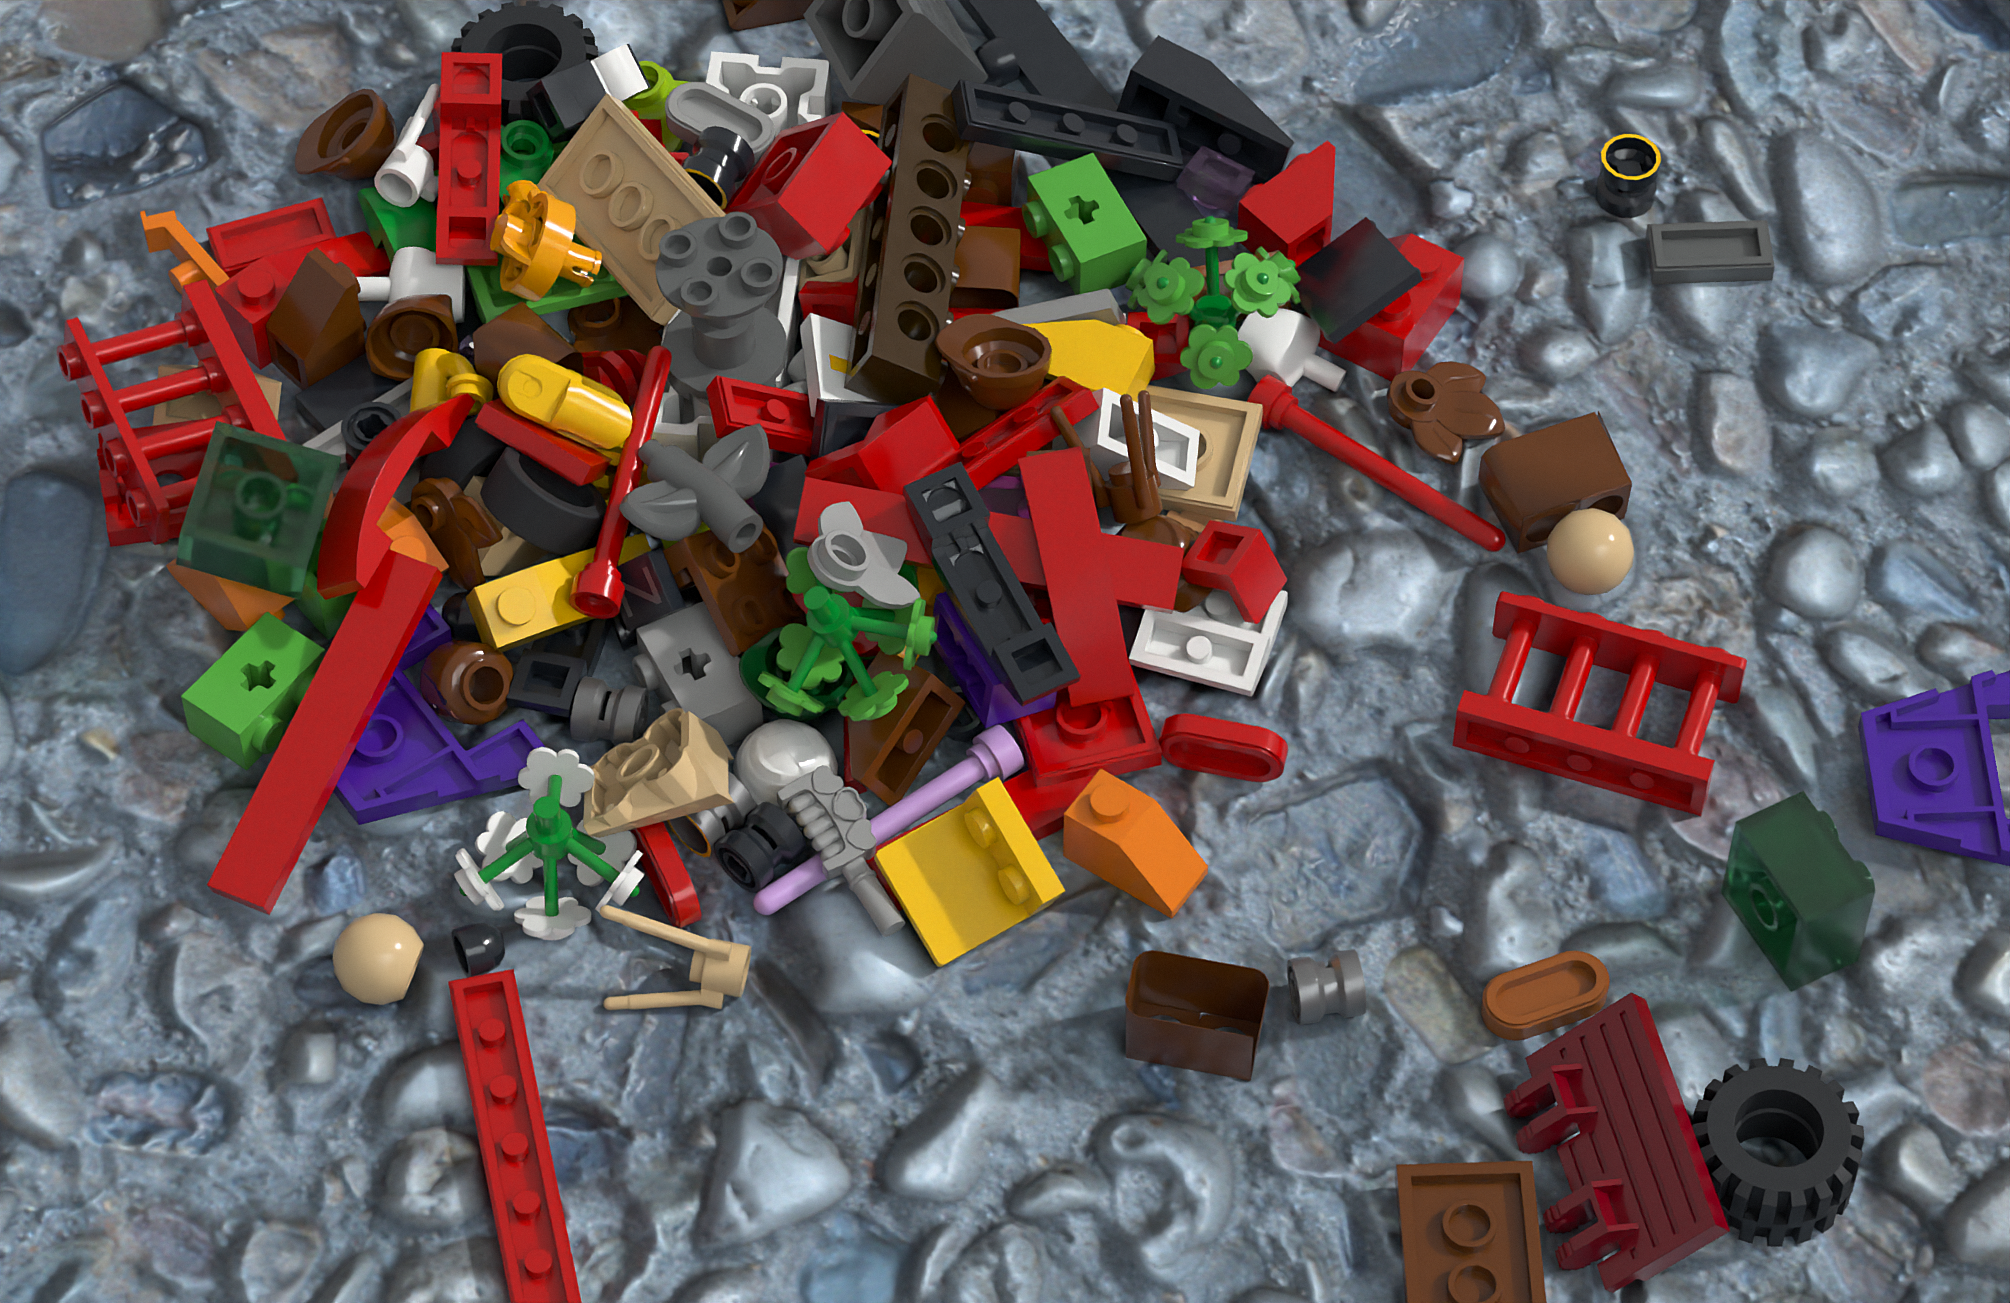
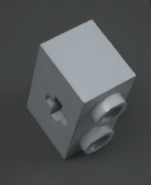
(693, 670)

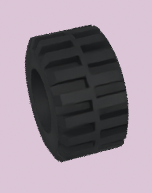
(532, 45)
(1787, 1107)

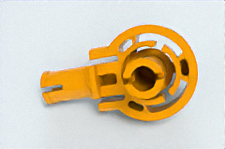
(538, 244)

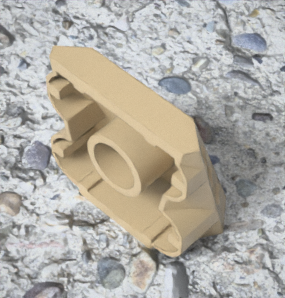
(660, 777)

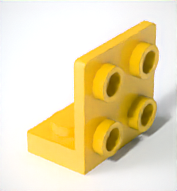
(969, 874)

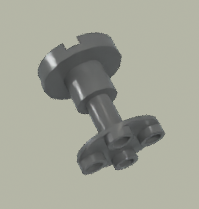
(720, 280)

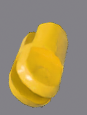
(564, 401)

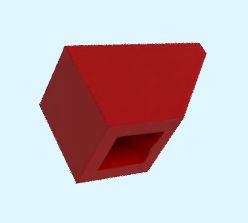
(1292, 208)

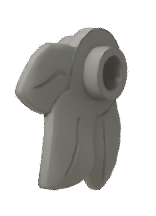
(859, 559)

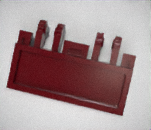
(1634, 1150)

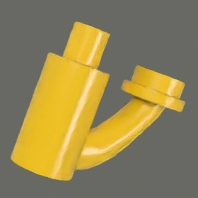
(446, 375)

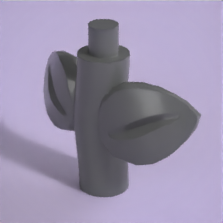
(703, 491)

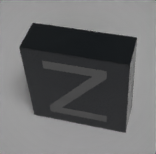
(648, 590)

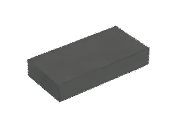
(1709, 252)

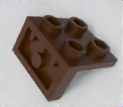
(741, 589)

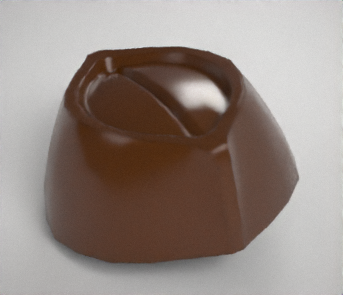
(408, 328)

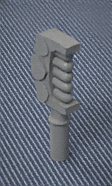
(842, 833)

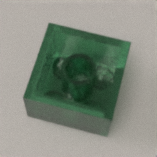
(258, 510)
(1798, 890)

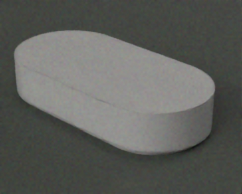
(701, 105)

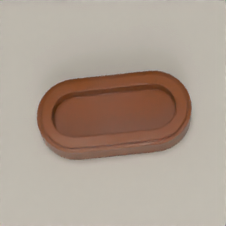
(1545, 995)

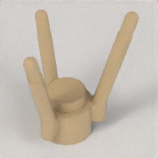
(715, 964)

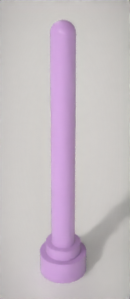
(991, 757)

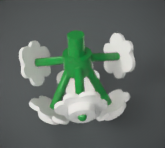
(543, 838)

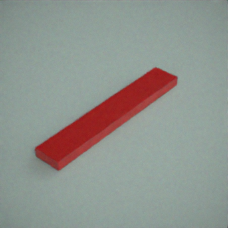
(1141, 570)
(324, 732)
(513, 1140)

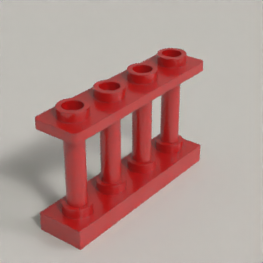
(220, 372)
(1582, 751)

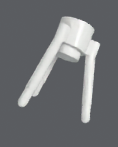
(410, 167)

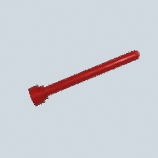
(1282, 411)
(598, 587)

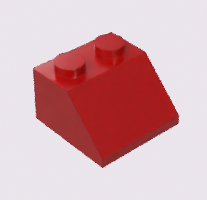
(812, 185)
(1406, 327)

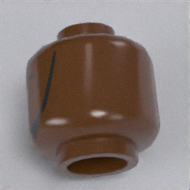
(466, 682)

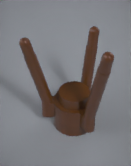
(1132, 483)

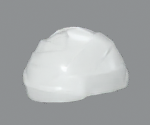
(779, 755)

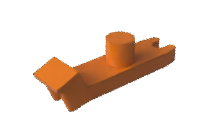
(166, 232)

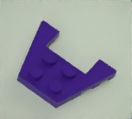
(411, 757)
(1937, 769)

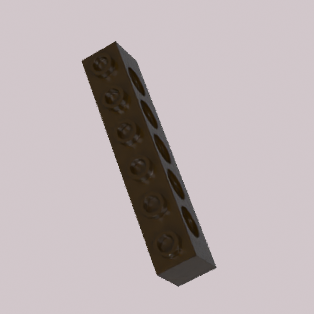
(910, 248)

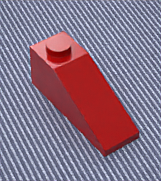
(256, 290)

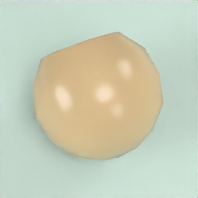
(1590, 551)
(377, 958)

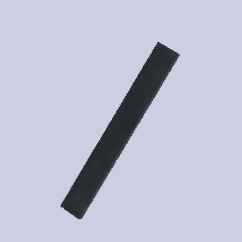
(1056, 71)

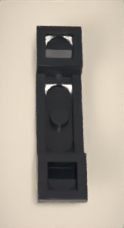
(985, 588)
(557, 663)

